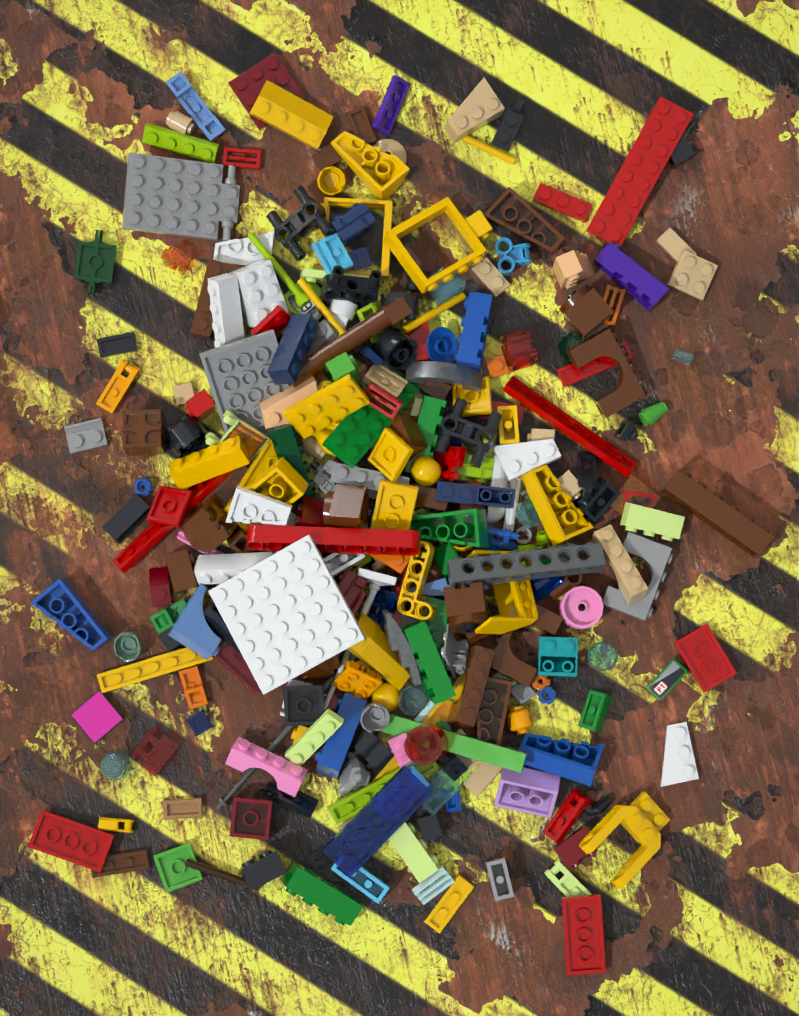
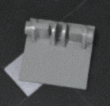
(455, 653)

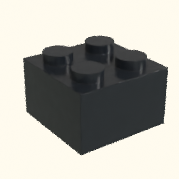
(303, 704)
(262, 870)

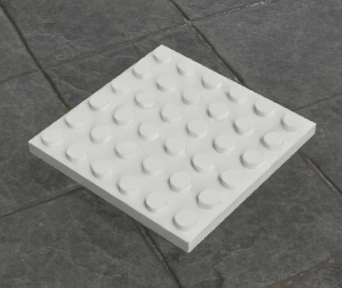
(286, 614)

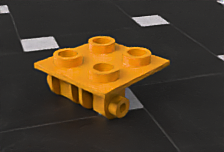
(356, 681)

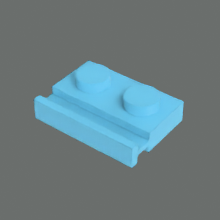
(332, 253)

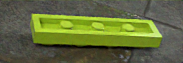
(180, 143)

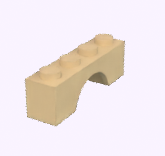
(629, 579)

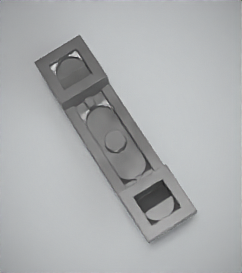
(446, 373)

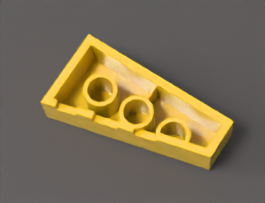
(554, 506)

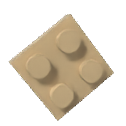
(692, 275)

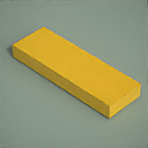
(449, 904)

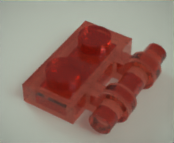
(158, 755)

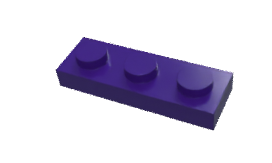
(391, 105)

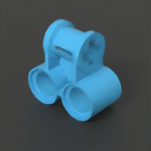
(513, 255)

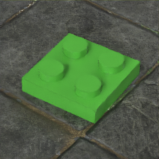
(173, 869)

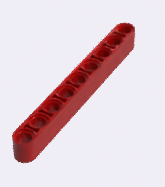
(336, 539)

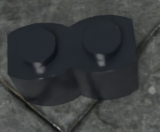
(372, 750)

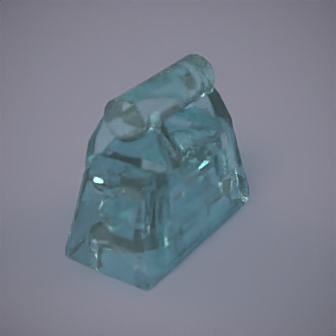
(447, 290)

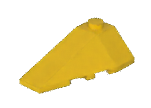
(376, 169)
(377, 655)

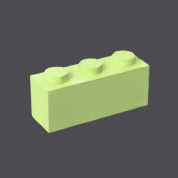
(652, 521)
(413, 852)

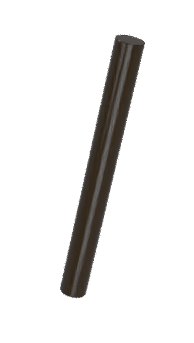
(216, 872)

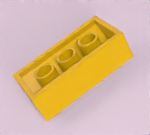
(291, 115)

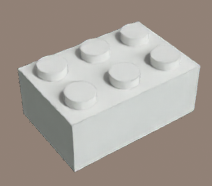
(258, 291)

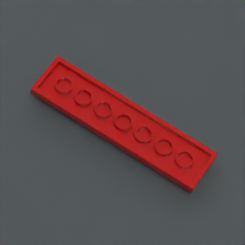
(640, 172)

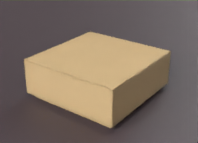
(183, 393)

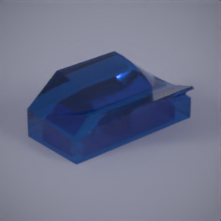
(544, 586)

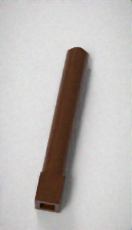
(354, 337)

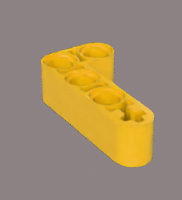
(420, 580)

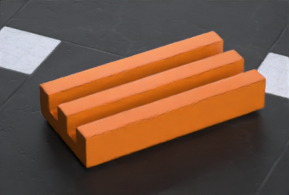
(615, 290)

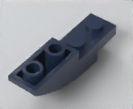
(475, 495)

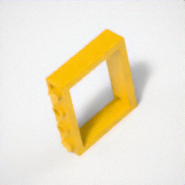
(371, 204)
(444, 206)

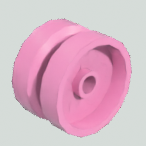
(573, 616)

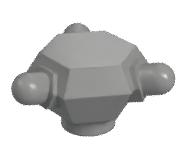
(353, 775)

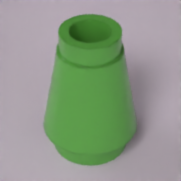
(652, 413)

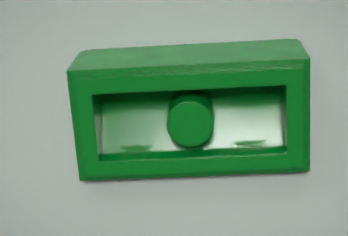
(445, 553)
(595, 711)

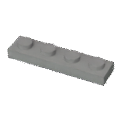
(359, 476)

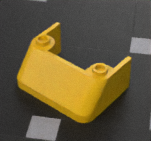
(513, 600)

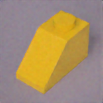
(508, 425)

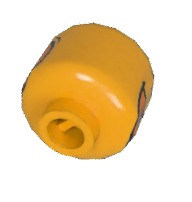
(519, 719)

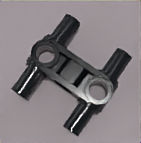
(299, 223)
(362, 289)
(468, 432)

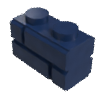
(353, 223)

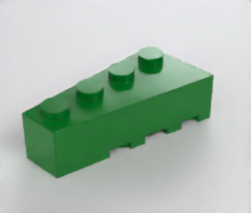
(429, 423)
(430, 665)

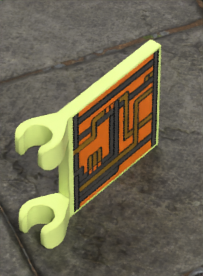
(252, 438)

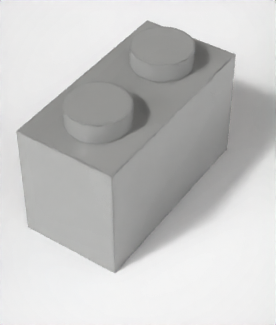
(499, 879)

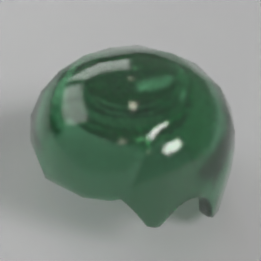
(567, 342)

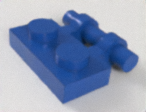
(500, 545)

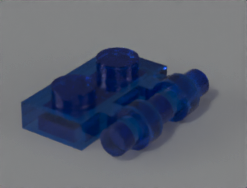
(383, 600)

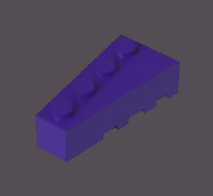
(630, 276)

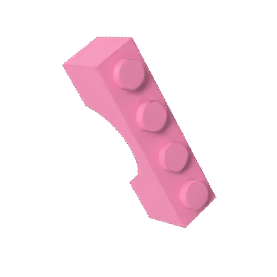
(286, 773)

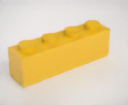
(209, 462)

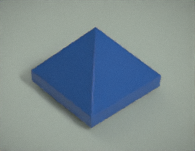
(454, 803)

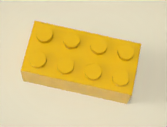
(277, 482)

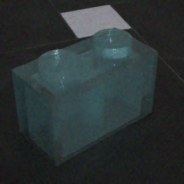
(442, 790)

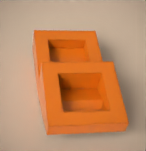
(193, 687)

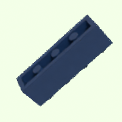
(293, 349)

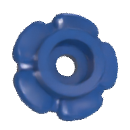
(138, 487)
(543, 699)

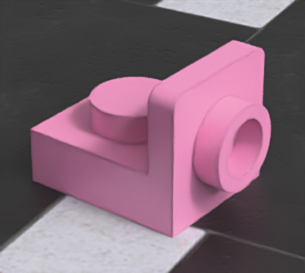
(397, 747)

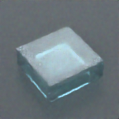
(683, 357)

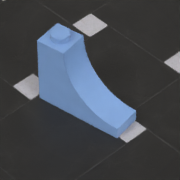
(193, 629)

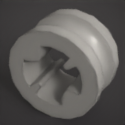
(523, 541)

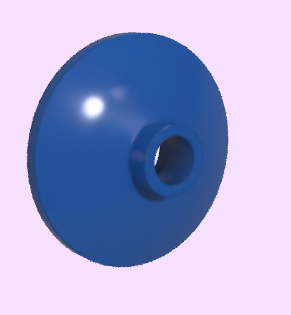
(447, 345)

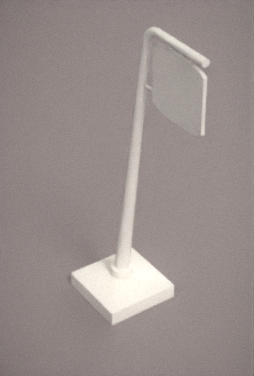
(376, 581)

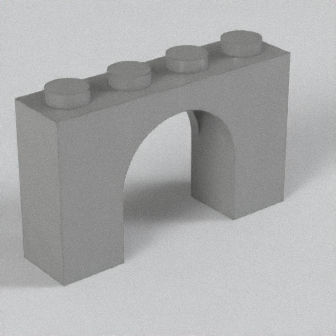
(656, 558)

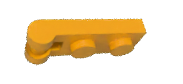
(117, 387)

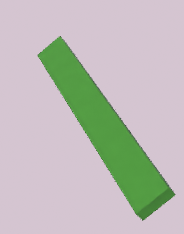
(465, 745)

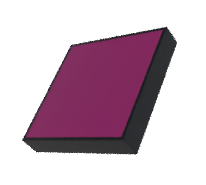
(97, 716)

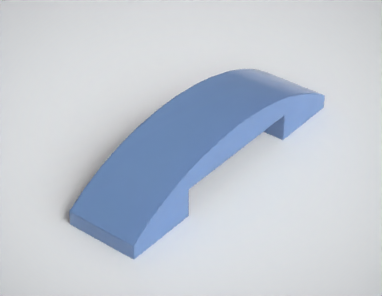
(195, 106)

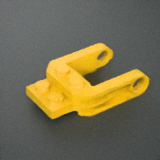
(643, 821)

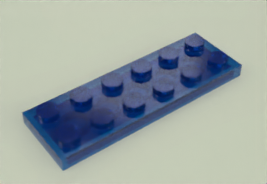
(377, 821)

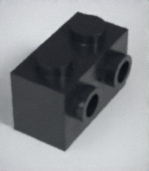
(600, 500)

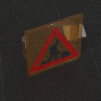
(636, 493)

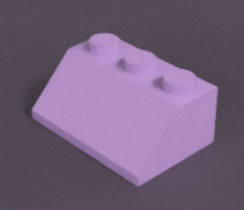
(528, 791)

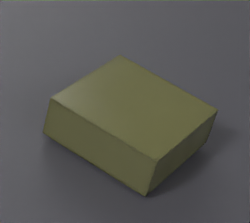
(416, 404)

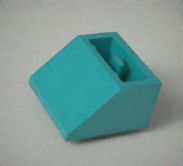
(557, 656)

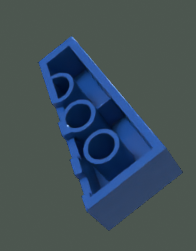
(474, 331)

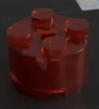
(518, 350)
(436, 740)

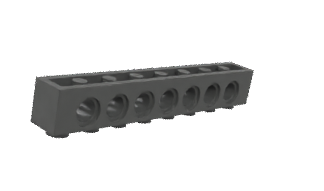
(536, 570)

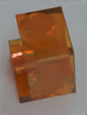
(176, 259)

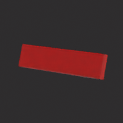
(570, 375)

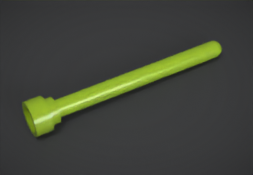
(300, 297)

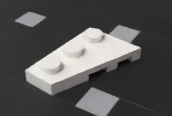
(242, 251)
(523, 457)
(257, 508)
(678, 756)

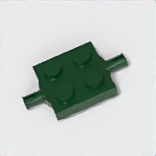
(95, 262)

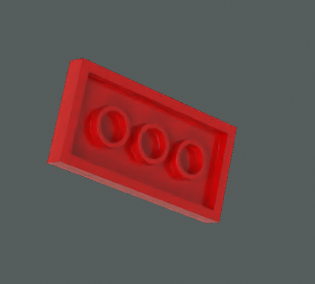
(71, 841)
(583, 934)

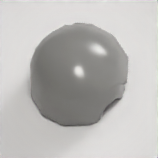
(375, 717)

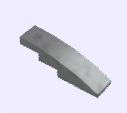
(398, 642)

